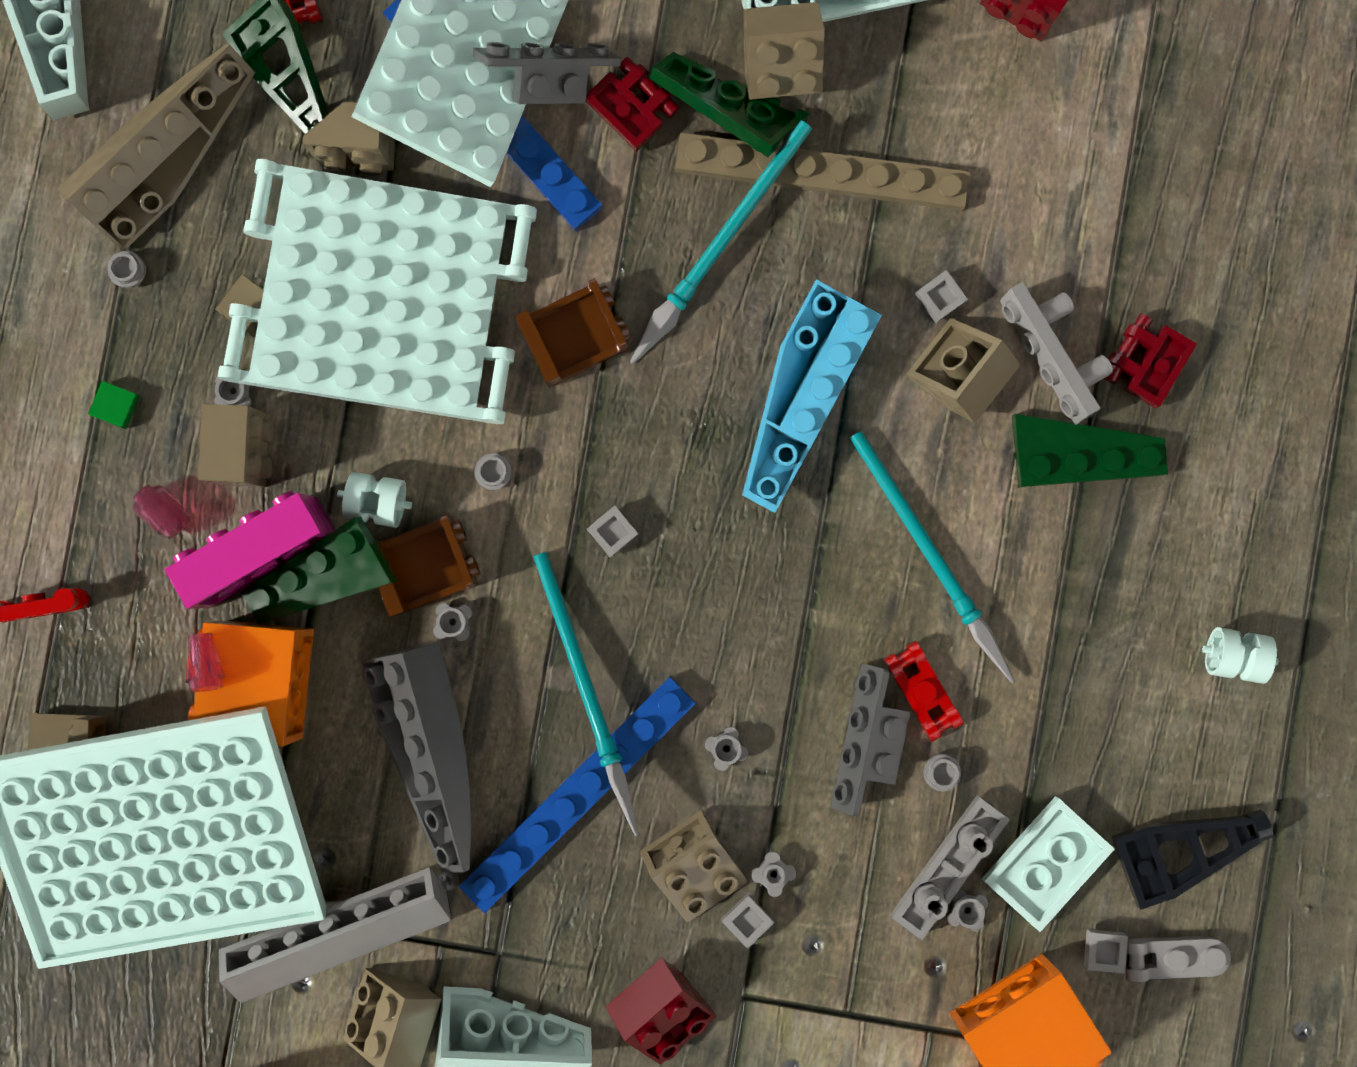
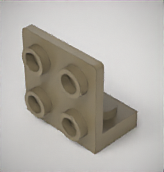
(57, 729)
(692, 867)

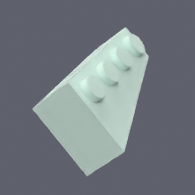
(53, 52)

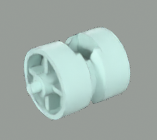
(374, 499)
(1248, 656)

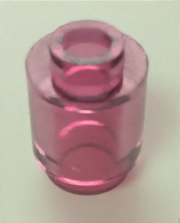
(160, 510)

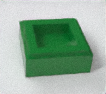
(114, 405)

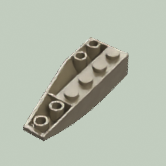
(157, 150)

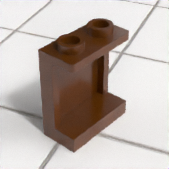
(574, 333)
(427, 565)

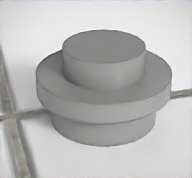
(126, 269)
(493, 471)
(942, 772)

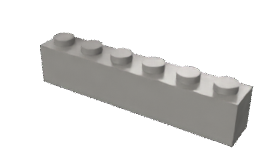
(346, 933)

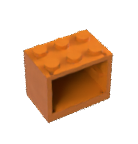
(261, 668)
(1030, 1022)

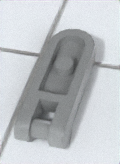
(1176, 957)

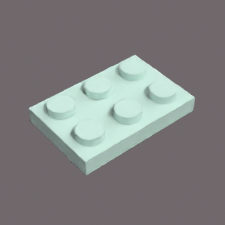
(1048, 863)

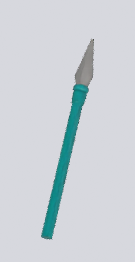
(667, 314)
(962, 602)
(604, 742)

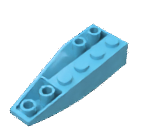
(804, 387)

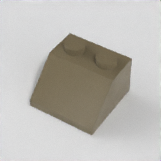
(964, 369)

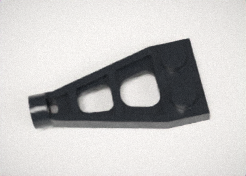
(1145, 867)

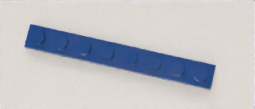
(545, 168)
(574, 797)

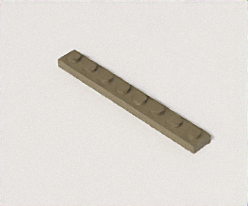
(826, 172)

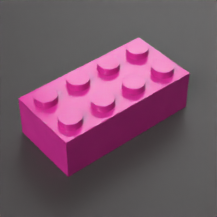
(249, 551)

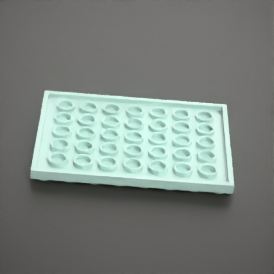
(154, 839)

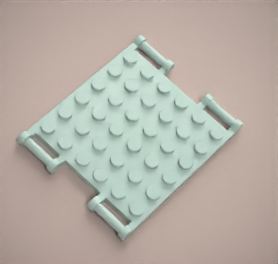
(378, 293)

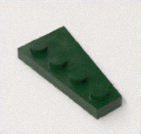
(727, 103)
(1071, 453)
(327, 571)

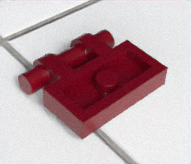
(624, 111)
(1160, 364)

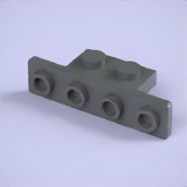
(548, 74)
(871, 743)

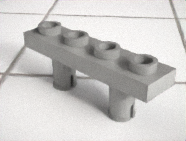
(1055, 365)
(949, 868)

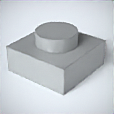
(941, 296)
(612, 531)
(747, 920)
(1105, 951)

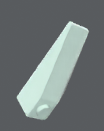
(495, 1033)

